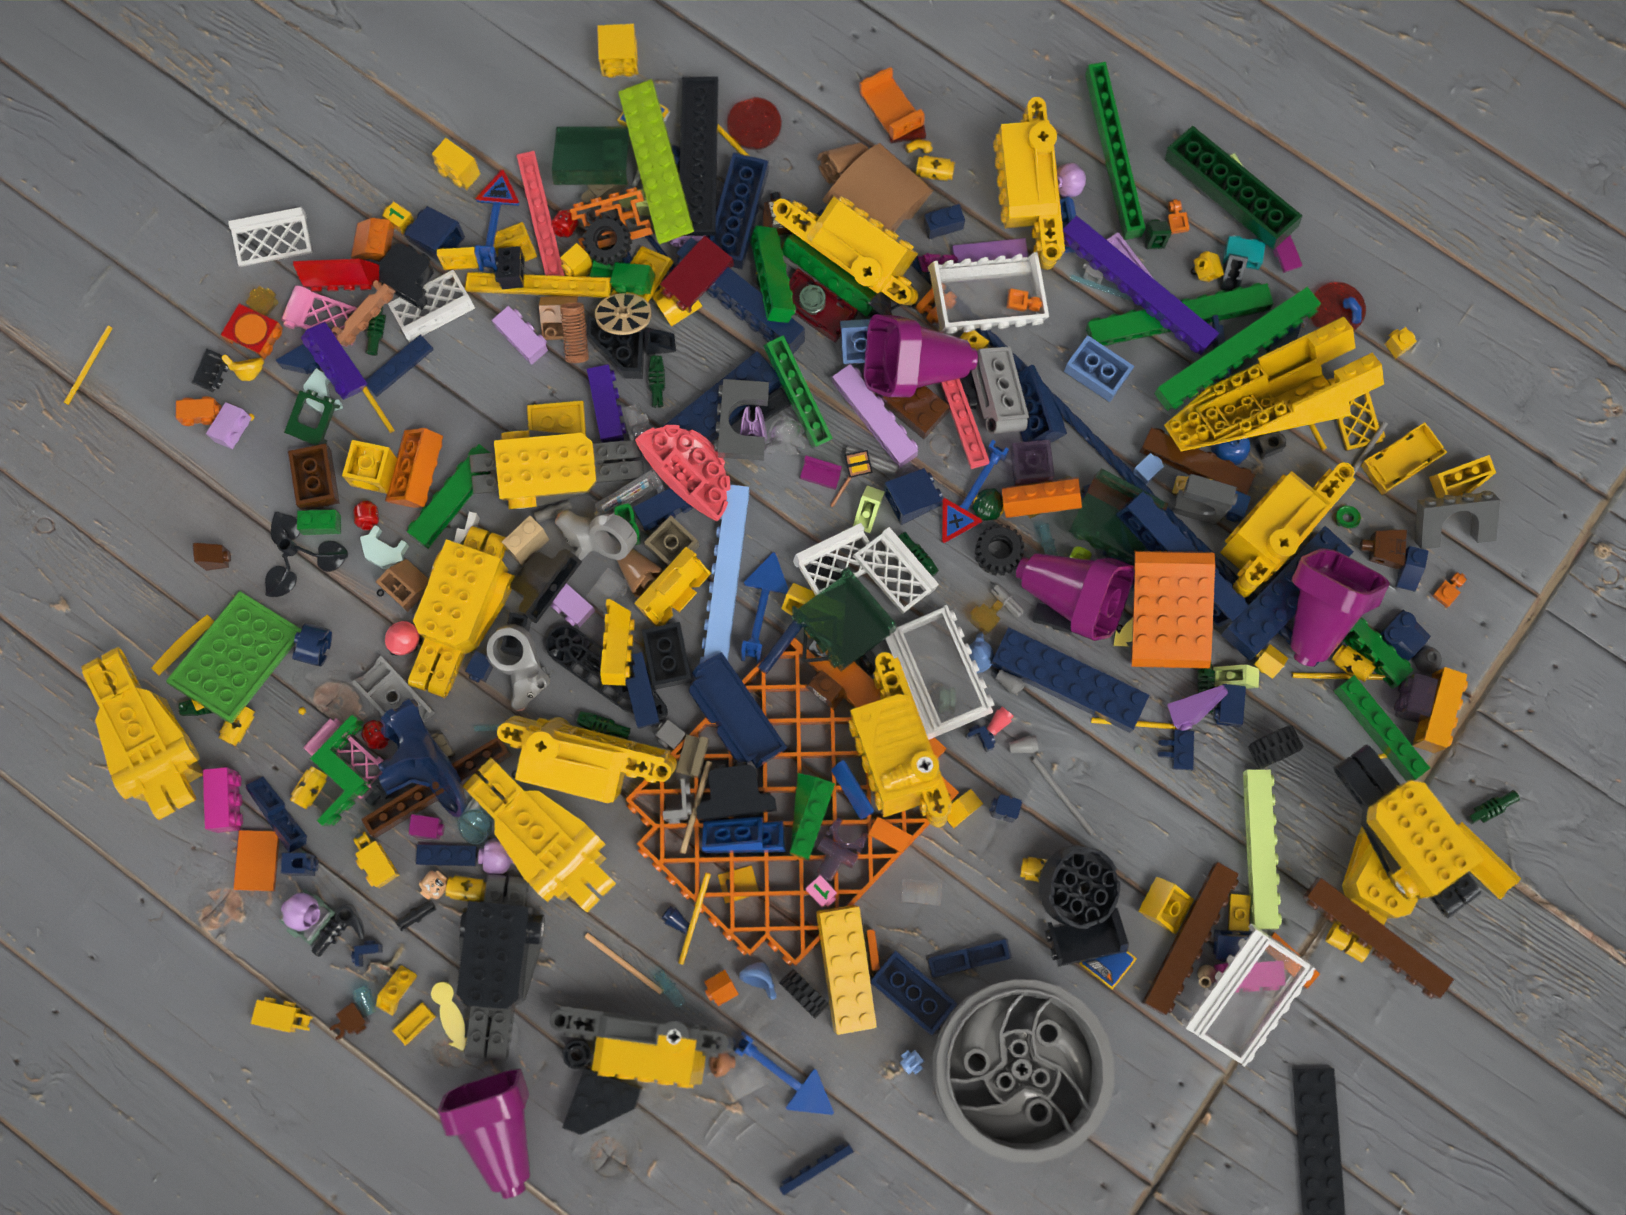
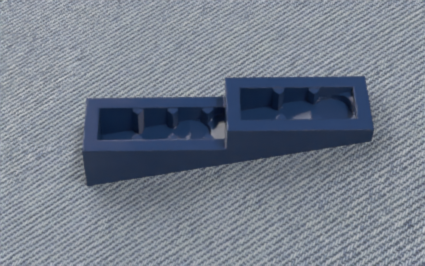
(278, 817)
(970, 958)

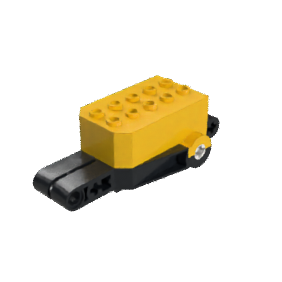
(1411, 834)

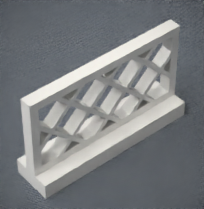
(271, 221)
(437, 316)
(827, 548)
(909, 563)

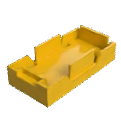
(1403, 458)
(673, 588)

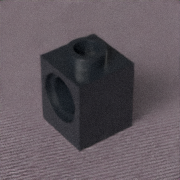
(1265, 449)

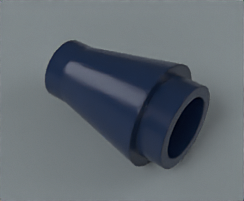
(674, 919)

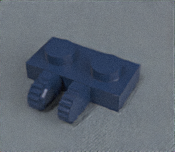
(1182, 750)

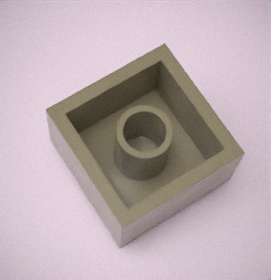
(670, 540)

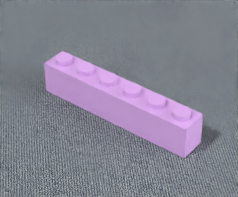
(875, 416)

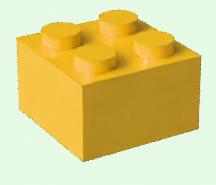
(455, 164)

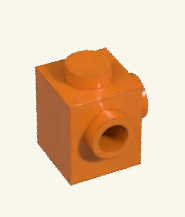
(720, 988)

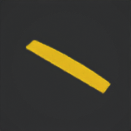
(182, 644)

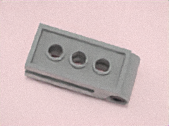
(1000, 391)

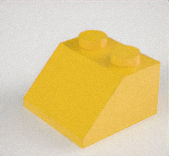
(1166, 904)

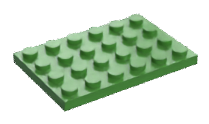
(234, 657)

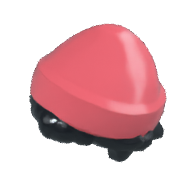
(402, 638)

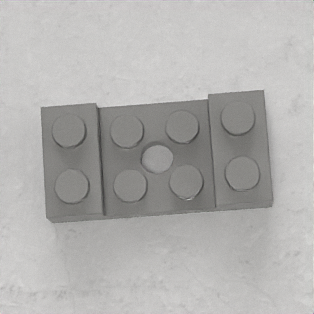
(383, 680)

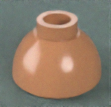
(722, 1064)

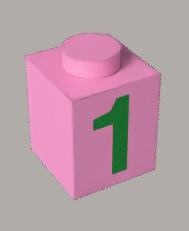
(821, 892)

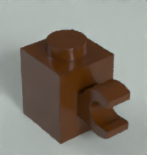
(351, 1020)

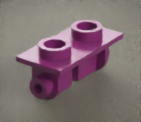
(928, 258)

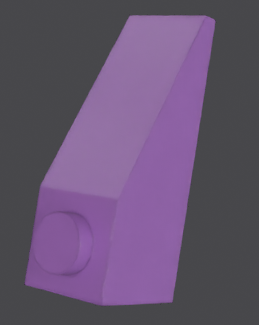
(1193, 708)

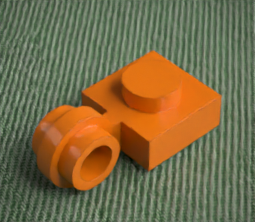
(1177, 221)
(1019, 301)
(1447, 592)

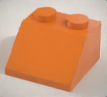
(372, 239)

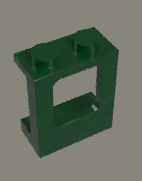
(307, 433)

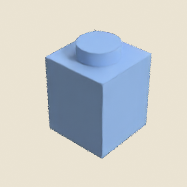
(1148, 468)

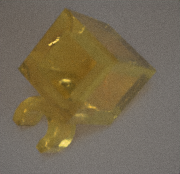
(262, 300)
(985, 618)

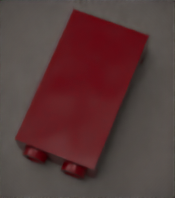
(695, 274)

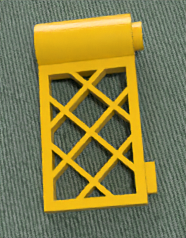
(1373, 421)

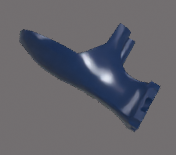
(418, 758)

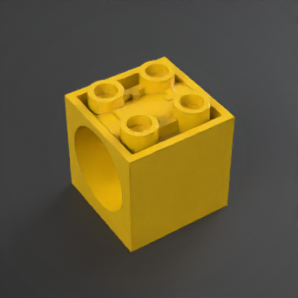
(617, 50)
(369, 466)

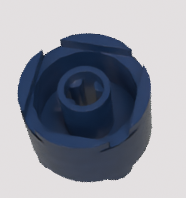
(312, 644)

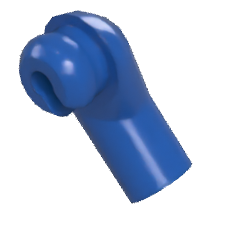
(1355, 307)

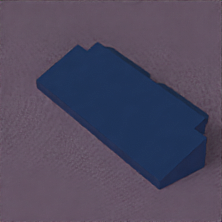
(733, 709)

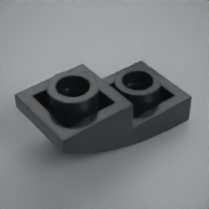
(1047, 616)

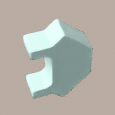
(318, 383)
(381, 553)

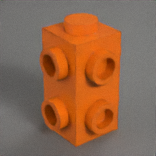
(193, 411)

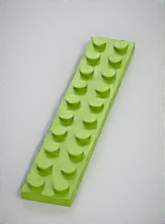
(656, 162)

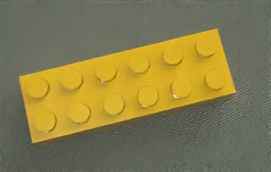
(846, 969)

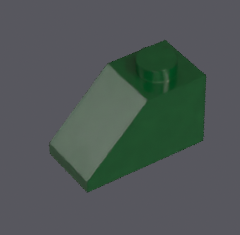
(1157, 234)

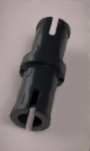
(415, 915)

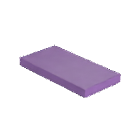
(992, 250)

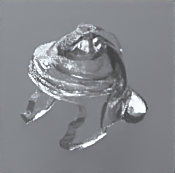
(785, 436)

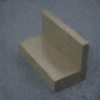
(692, 756)

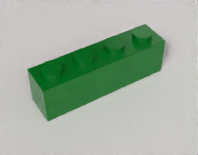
(1383, 655)
(810, 808)

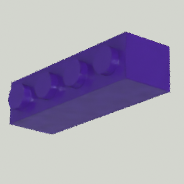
(333, 360)
(605, 403)

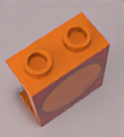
(252, 330)

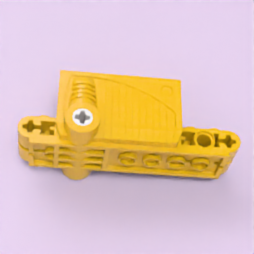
(897, 748)

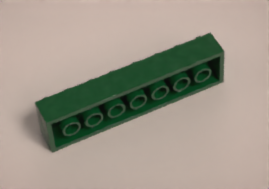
(1233, 187)

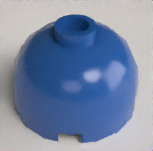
(1233, 450)

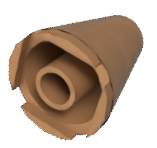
(837, 160)
(639, 572)

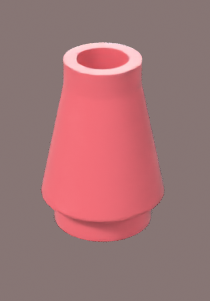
(999, 721)

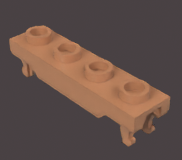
(363, 314)

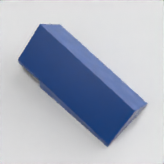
(743, 836)

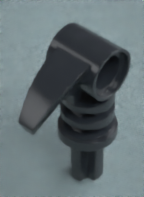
(339, 923)

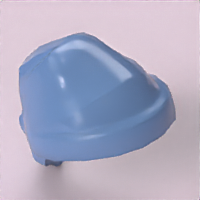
(981, 653)
(759, 976)

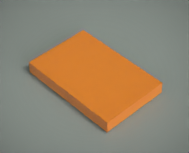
(256, 861)

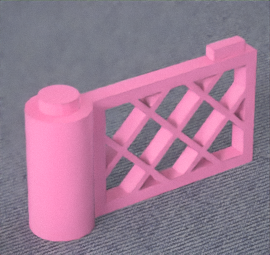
(301, 303)
(326, 732)

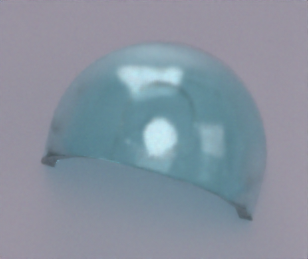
(475, 826)

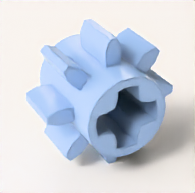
(911, 1062)

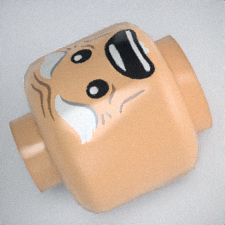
(433, 885)

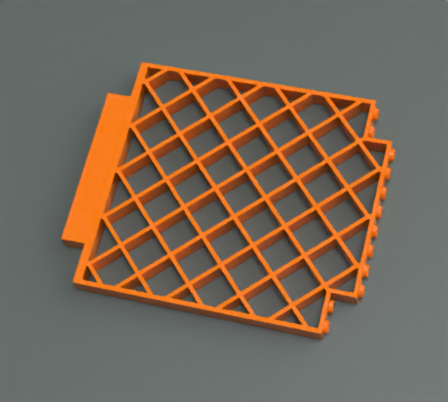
(859, 691)

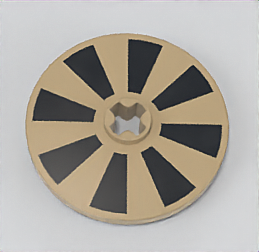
(623, 314)

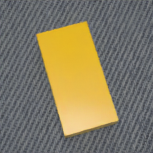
(414, 1023)

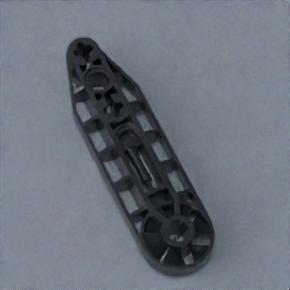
(558, 652)

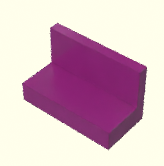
(821, 472)

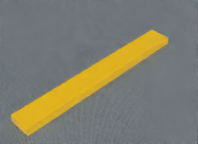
(542, 285)

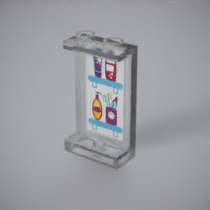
(630, 493)

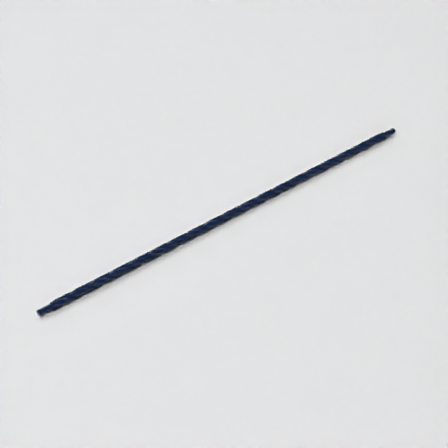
(1114, 461)

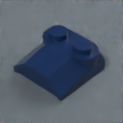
(1405, 635)

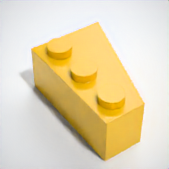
(1463, 477)

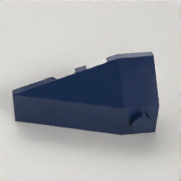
(1044, 417)

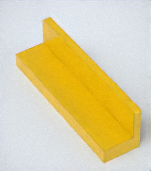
(1492, 870)

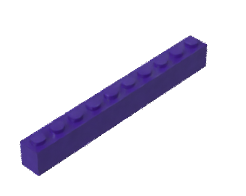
(1139, 286)

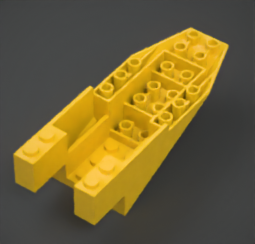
(1279, 391)

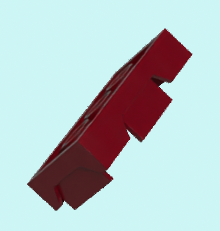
(829, 316)

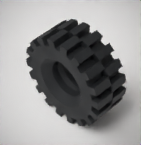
(804, 993)

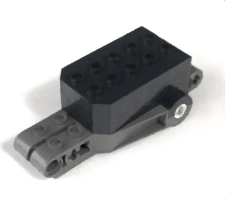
(497, 962)

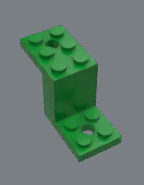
(341, 771)

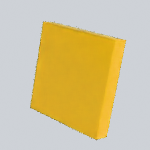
(457, 258)

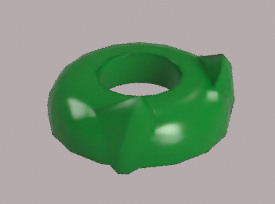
(1353, 512)

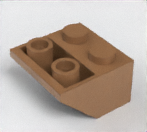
(551, 318)
(404, 583)

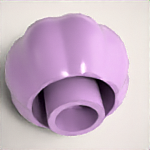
(1070, 180)
(494, 857)
(300, 911)

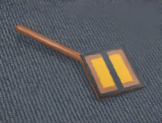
(857, 465)

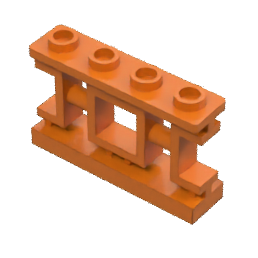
(608, 205)

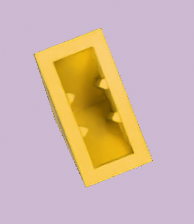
(963, 807)

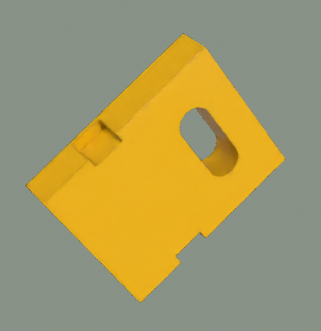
(743, 879)

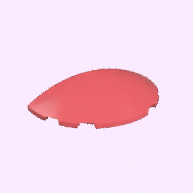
(688, 467)

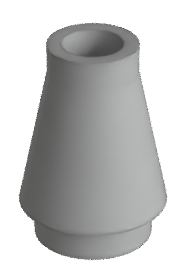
(1010, 682)
(1024, 745)

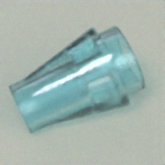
(364, 999)

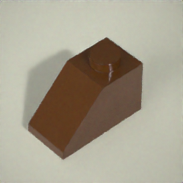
(211, 556)

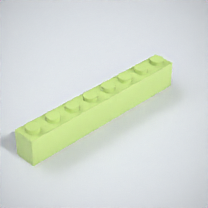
(1261, 849)

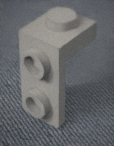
(675, 816)

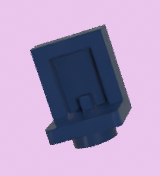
(987, 739)
(369, 947)

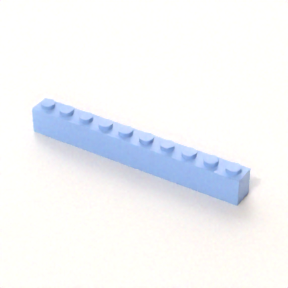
(726, 574)

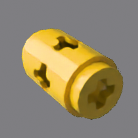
(944, 166)
(1361, 668)
(235, 736)
(314, 780)
(1031, 868)
(458, 885)

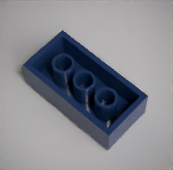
(913, 993)

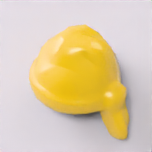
(245, 370)

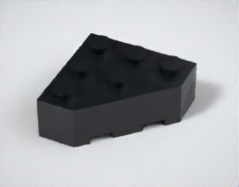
(621, 351)
(599, 1101)

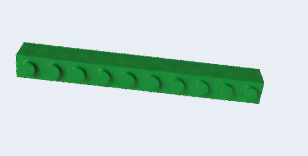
(1115, 151)
(1140, 325)
(1237, 348)

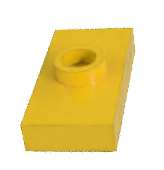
(1239, 912)

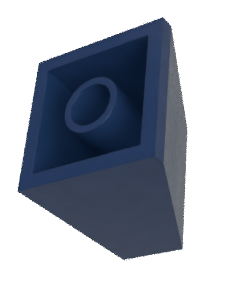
(433, 232)
(912, 495)

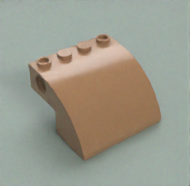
(881, 187)

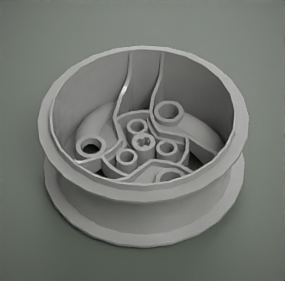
(1078, 1052)

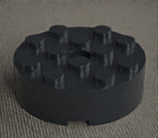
(1079, 886)

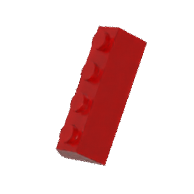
(337, 274)

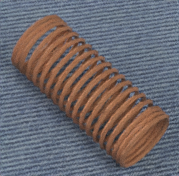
(569, 309)

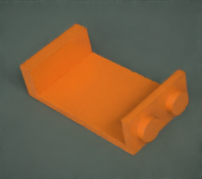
(890, 104)

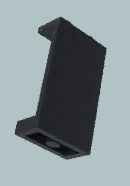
(1083, 944)

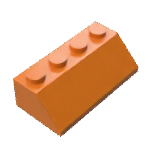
(414, 468)
(1041, 497)

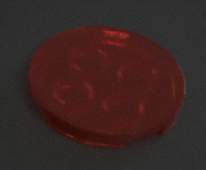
(754, 123)
(1331, 308)

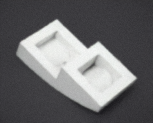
(472, 520)

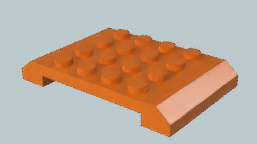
(1173, 609)

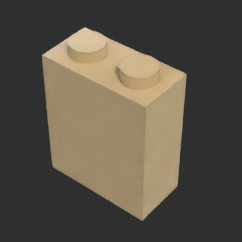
(525, 540)

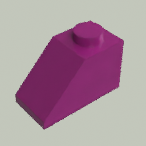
(426, 827)

